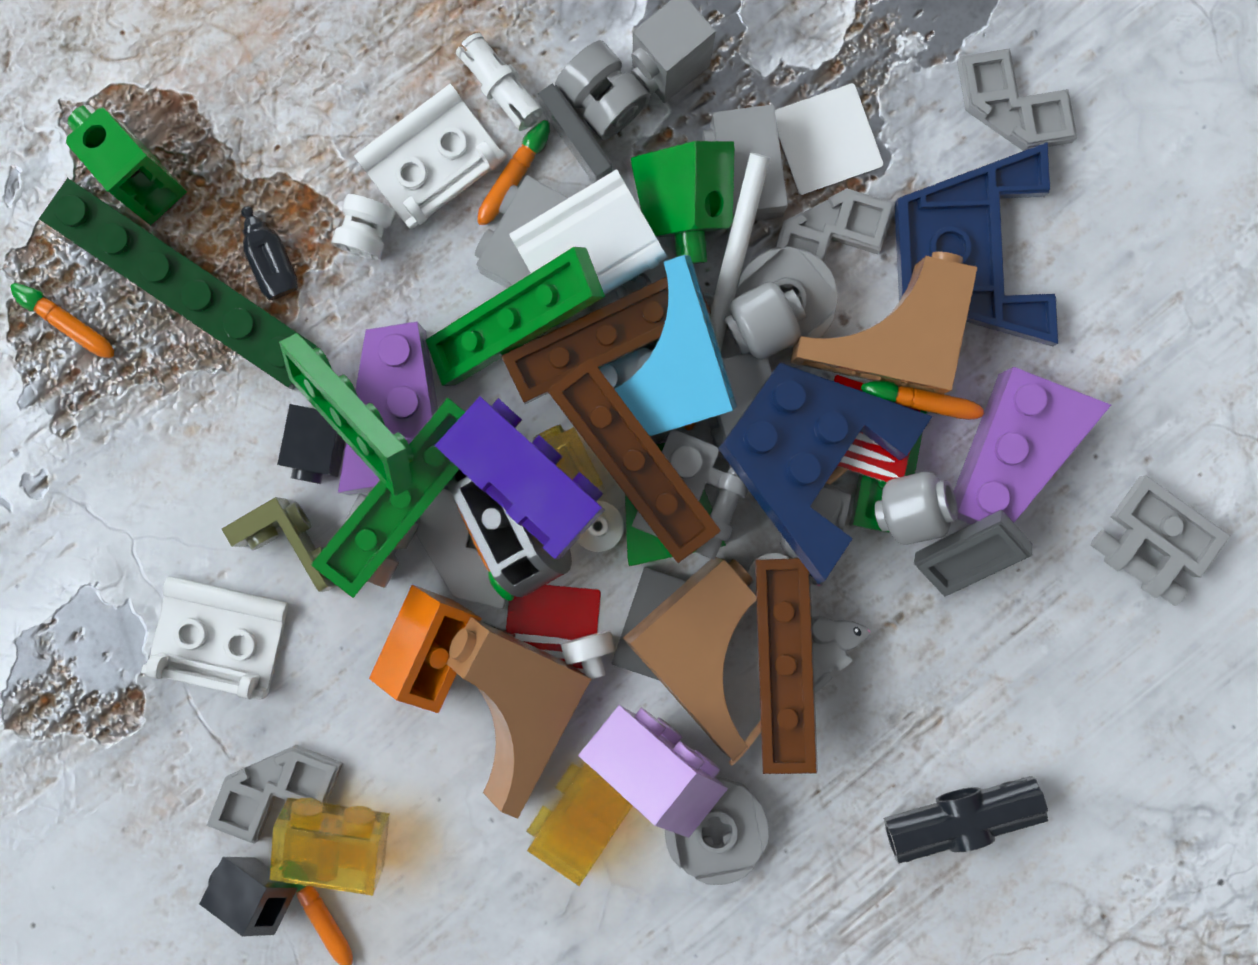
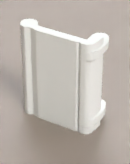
(430, 157)
(601, 220)
(217, 638)

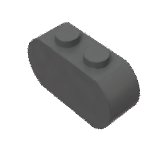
(508, 549)

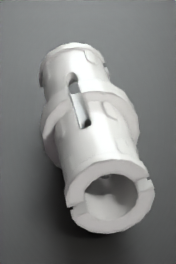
(499, 81)

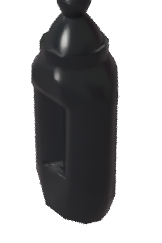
(267, 257)

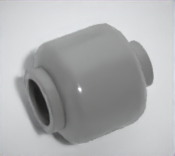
(765, 320)
(916, 508)

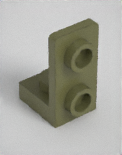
(260, 526)

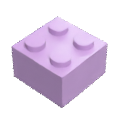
(654, 770)

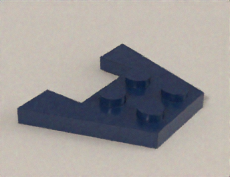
(966, 220)
(793, 443)

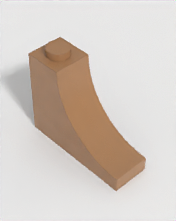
(915, 342)
(688, 642)
(528, 701)

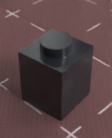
(310, 445)
(246, 897)

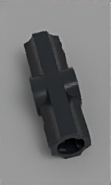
(966, 819)

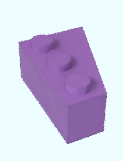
(400, 383)
(1021, 443)

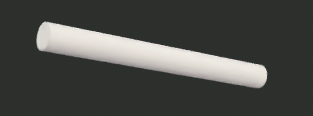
(738, 243)

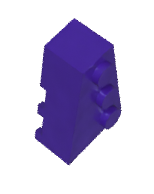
(522, 475)

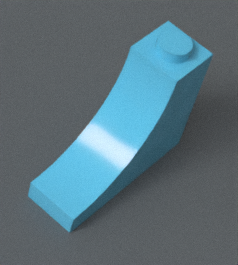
(686, 370)

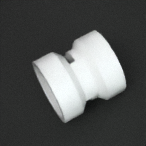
(363, 227)

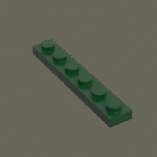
(170, 278)

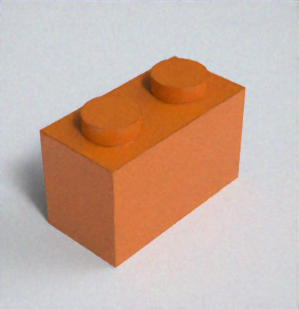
(418, 647)

